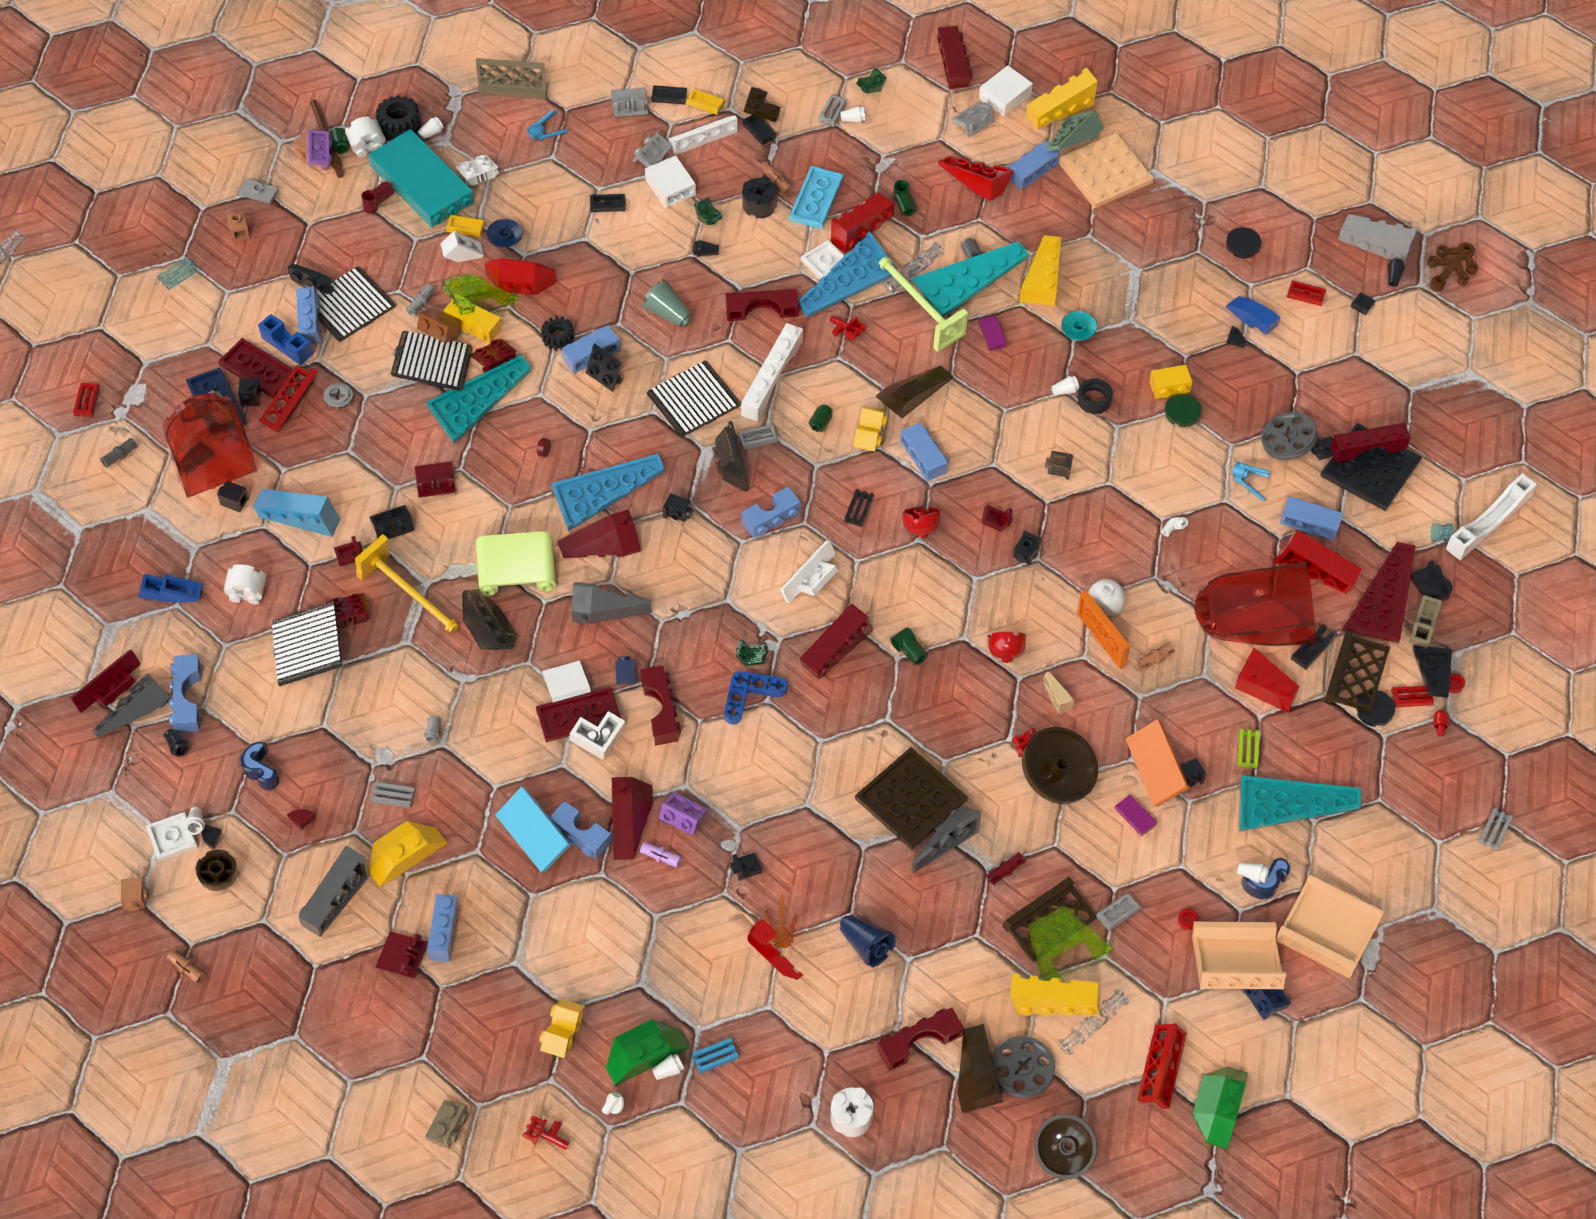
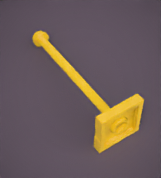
(374, 557)

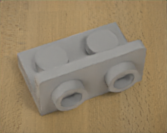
(974, 118)
(653, 151)

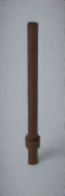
(336, 162)

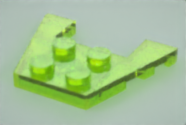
(471, 288)
(1058, 934)

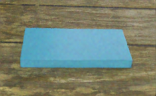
(816, 197)
(533, 829)

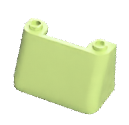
(515, 561)

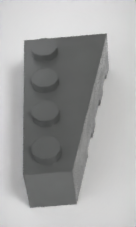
(334, 891)

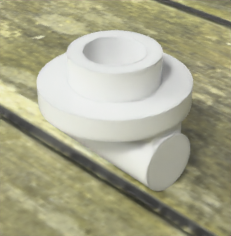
(614, 1103)

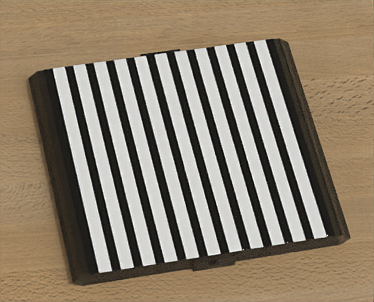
(352, 304)
(431, 361)
(693, 398)
(306, 643)

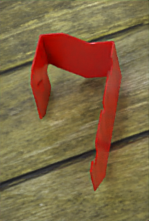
(768, 951)

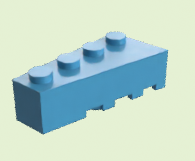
(298, 510)

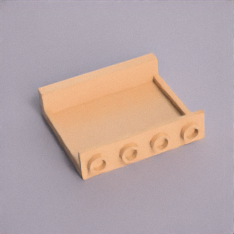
(1329, 926)
(1237, 955)

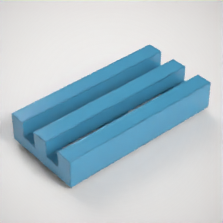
(728, 1042)

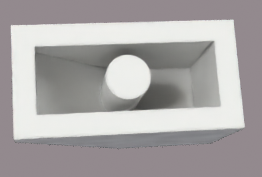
(461, 248)

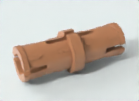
(778, 179)
(1155, 656)
(186, 966)

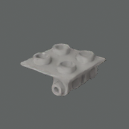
(629, 102)

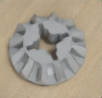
(332, 392)

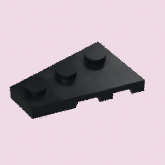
(1434, 668)

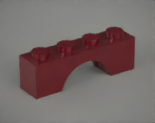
(742, 303)
(1351, 444)
(654, 685)
(942, 1026)

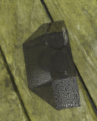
(729, 458)
(486, 622)

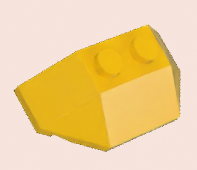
(402, 850)

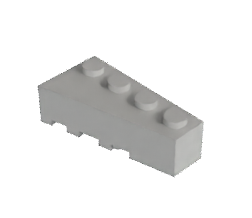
(1378, 237)

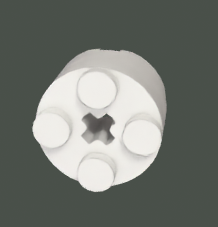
(365, 135)
(244, 584)
(851, 1100)

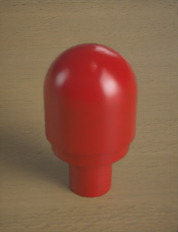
(1441, 721)

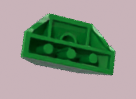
(643, 1049)
(1219, 1104)

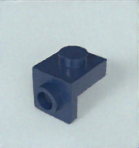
(625, 670)

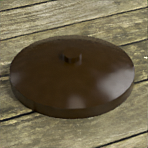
(1060, 765)

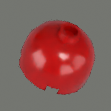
(921, 521)
(1006, 645)

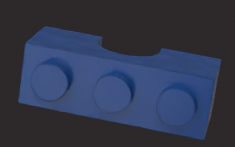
(275, 333)

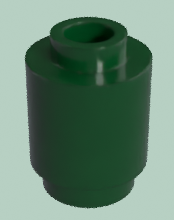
(339, 140)
(821, 418)

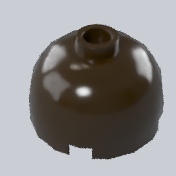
(216, 870)

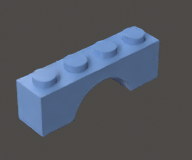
(186, 673)

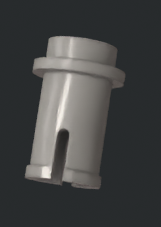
(431, 734)

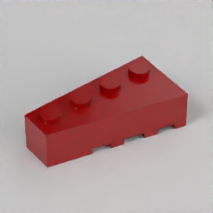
(856, 224)
(1321, 562)

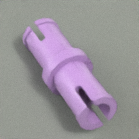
(660, 854)

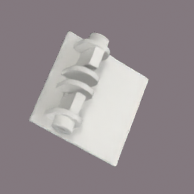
(473, 169)

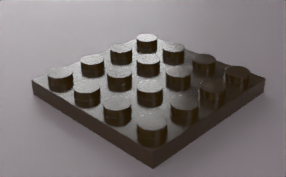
(911, 798)

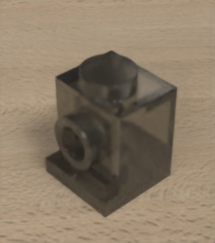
(1059, 464)

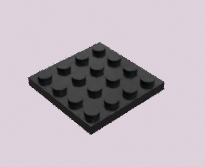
(1373, 473)

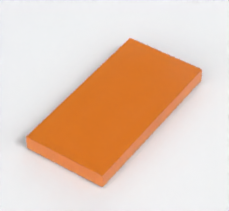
(1103, 629)
(1157, 763)

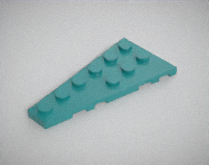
(959, 282)
(462, 409)
(1279, 801)

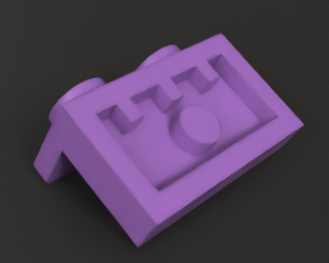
(318, 148)
(682, 813)

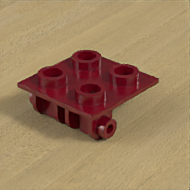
(494, 353)
(434, 479)
(351, 607)
(402, 954)

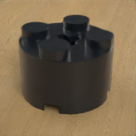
(759, 197)

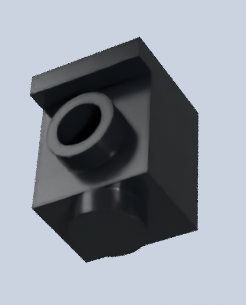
(677, 508)
(1027, 548)
(1193, 772)

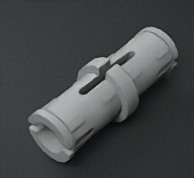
(420, 300)

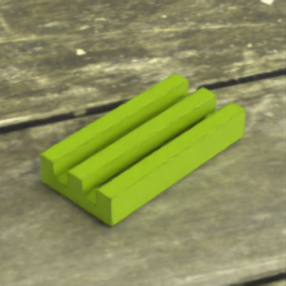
(1248, 734)

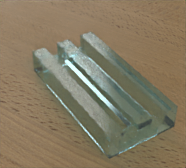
(179, 275)

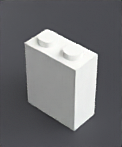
(1005, 91)
(670, 181)

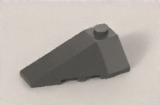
(598, 605)
(144, 698)
(955, 830)

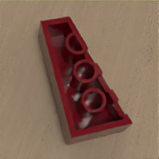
(837, 641)

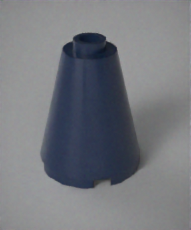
(867, 939)

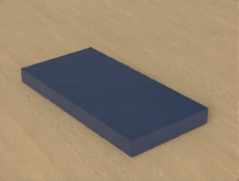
(212, 381)

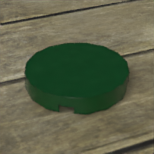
(1182, 410)

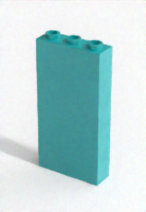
(421, 178)

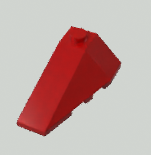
(981, 179)

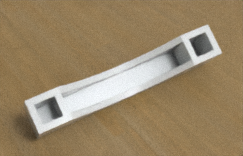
(762, 386)
(1474, 533)

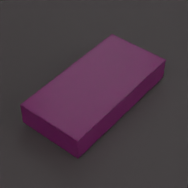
(992, 333)
(1135, 815)

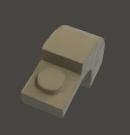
(1425, 621)

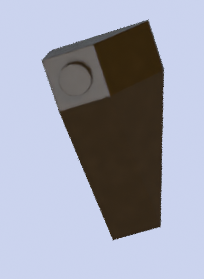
(911, 392)
(977, 1074)

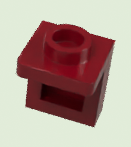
(996, 518)
(348, 552)

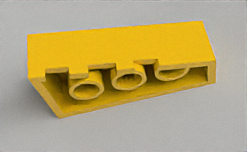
(1063, 100)

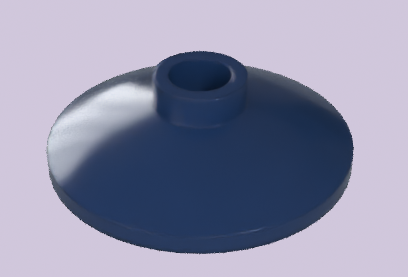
(504, 233)

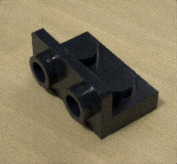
(392, 522)
(1432, 582)

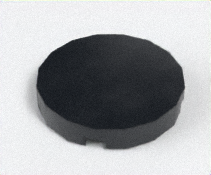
(1243, 242)
(1382, 710)

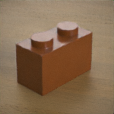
(438, 325)

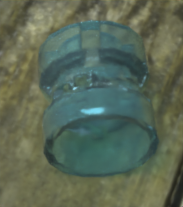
(1441, 532)

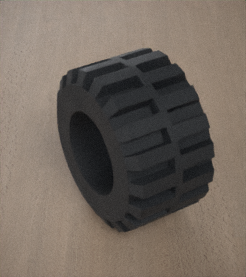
(396, 108)

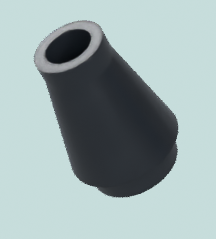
(704, 248)
(1395, 271)
(177, 745)

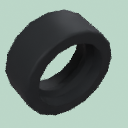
(1094, 407)

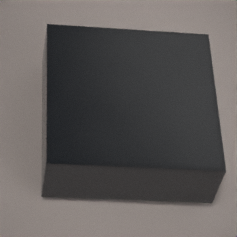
(1363, 303)

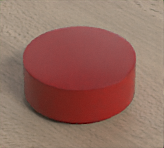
(1456, 683)
(1187, 918)

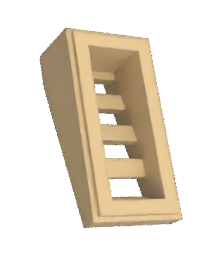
(1059, 696)

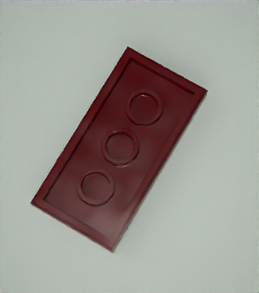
(251, 362)
(560, 717)

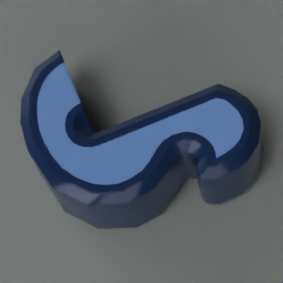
(257, 770)
(1277, 872)

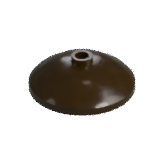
(1052, 1151)

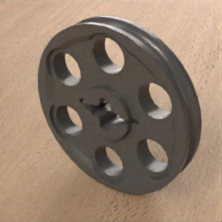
(1295, 438)
(1033, 1068)

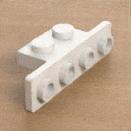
(812, 574)

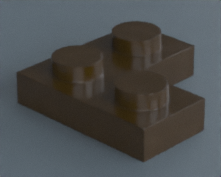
(757, 106)

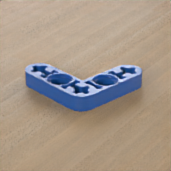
(743, 688)

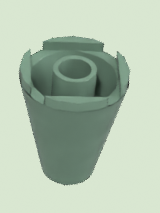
(666, 304)

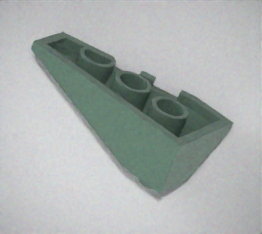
(1076, 130)

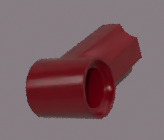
(374, 197)

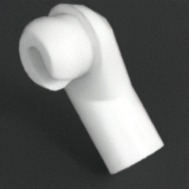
(1174, 524)

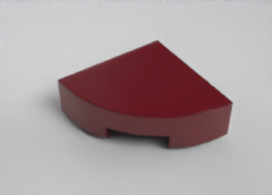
(301, 817)

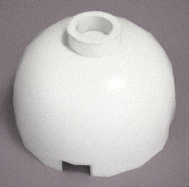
(1108, 596)

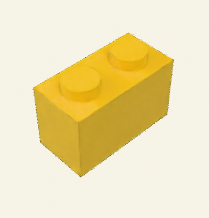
(1170, 381)

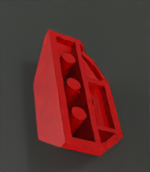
(520, 276)

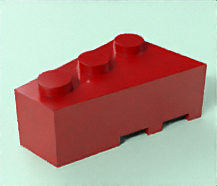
(1267, 682)

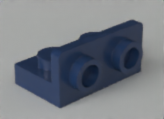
(1268, 1000)

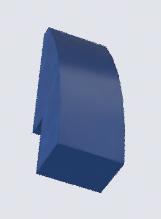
(1254, 314)
(169, 589)

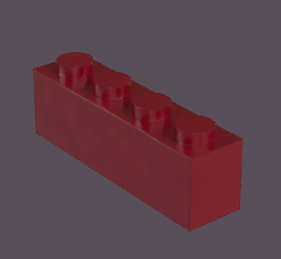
(953, 57)

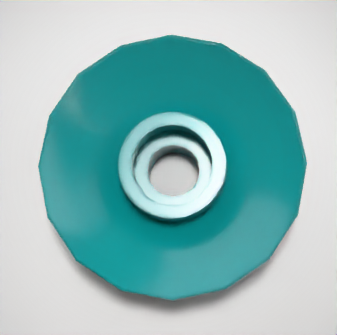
(1079, 320)

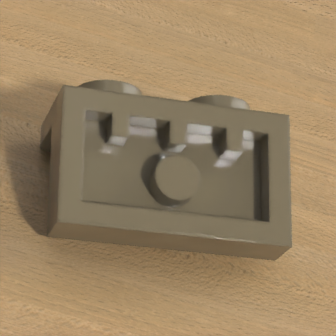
(447, 1123)

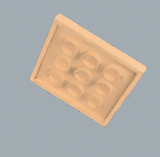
(1105, 170)

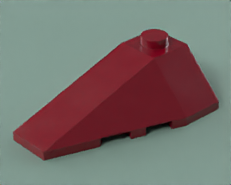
(607, 536)
(630, 810)

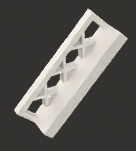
(703, 134)

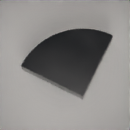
(1236, 338)
(211, 836)

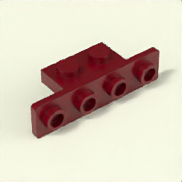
(108, 683)

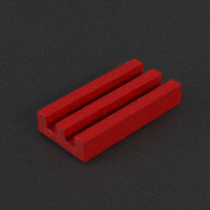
(1306, 296)
(84, 411)
(1412, 699)

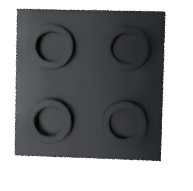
(604, 368)

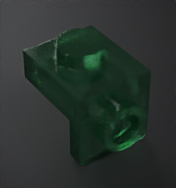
(872, 83)
(706, 212)
(751, 654)

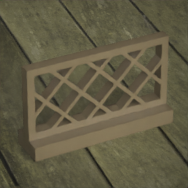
(511, 86)

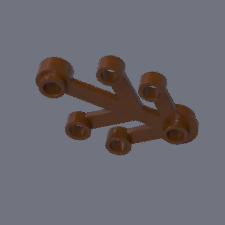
(1463, 251)

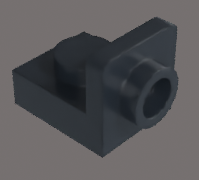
(1322, 448)
(745, 866)

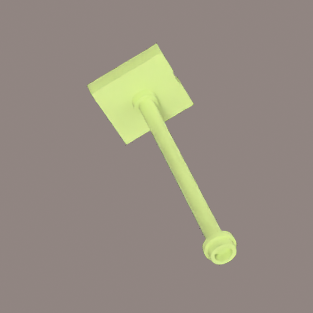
(947, 330)

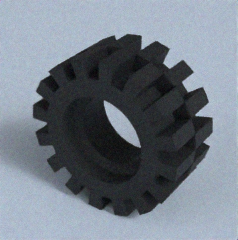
(557, 325)

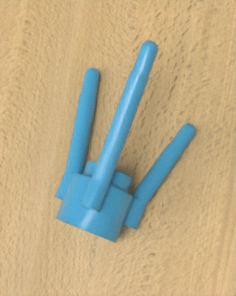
(536, 130)
(1242, 471)

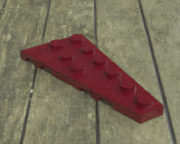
(1384, 602)

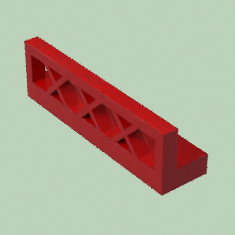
(294, 399)
(1167, 1065)

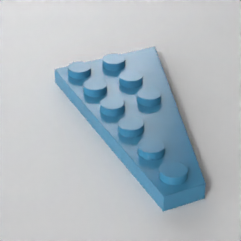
(850, 276)
(595, 491)

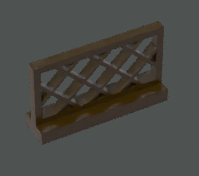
(1343, 663)
(1043, 903)

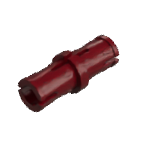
(1005, 868)

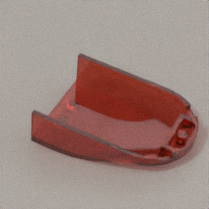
(207, 443)
(1259, 606)

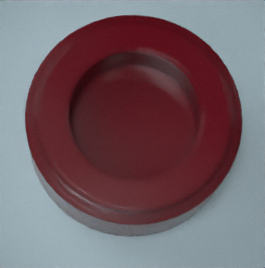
(543, 447)

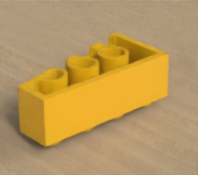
(1042, 277)
(1054, 996)

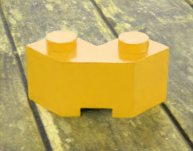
(870, 427)
(564, 1024)

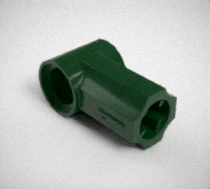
(903, 198)
(906, 642)

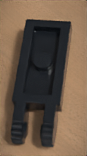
(310, 278)
(1308, 653)

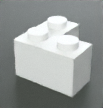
(598, 739)

